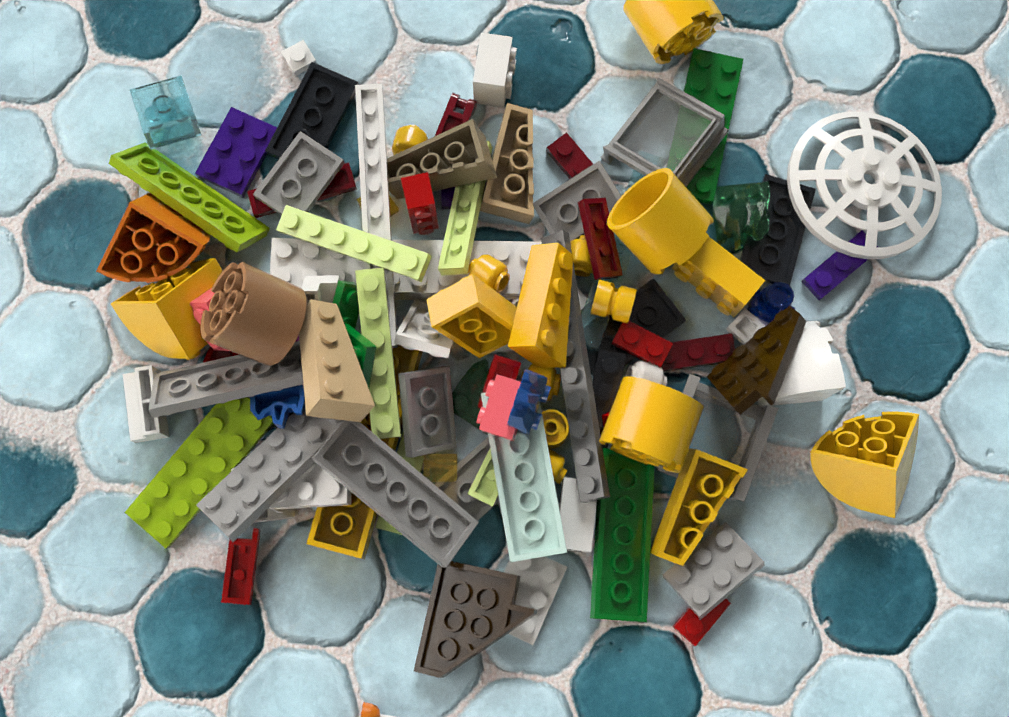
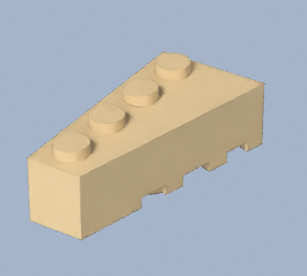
(513, 189)

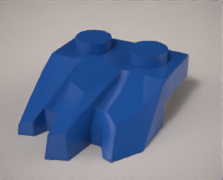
(527, 400)
(279, 404)

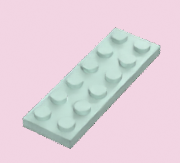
(527, 494)

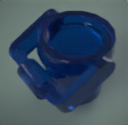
(771, 301)

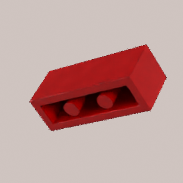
(420, 203)

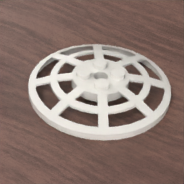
(859, 192)

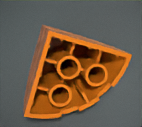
(151, 243)

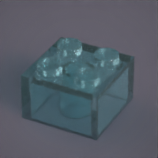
(165, 112)

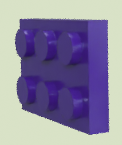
(236, 152)

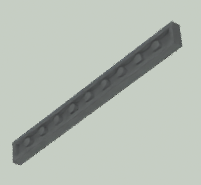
(580, 399)

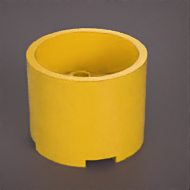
(672, 25)
(660, 221)
(652, 423)

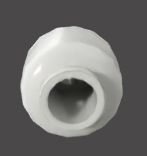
(647, 371)

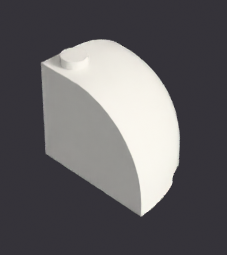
(813, 370)

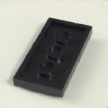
(314, 109)
(778, 250)
(650, 311)

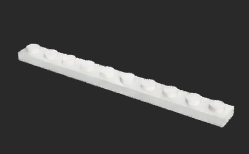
(374, 177)

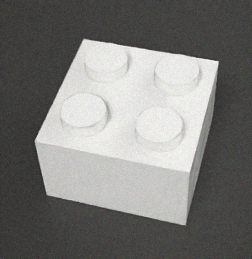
(494, 70)

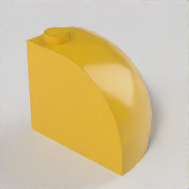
(162, 310)
(868, 461)

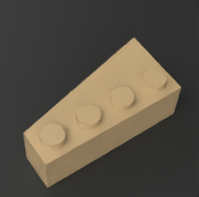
(330, 367)

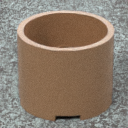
(254, 314)

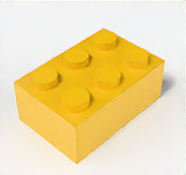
(719, 277)
(472, 316)

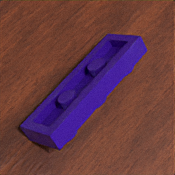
(834, 270)

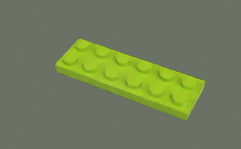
(189, 196)
(197, 468)

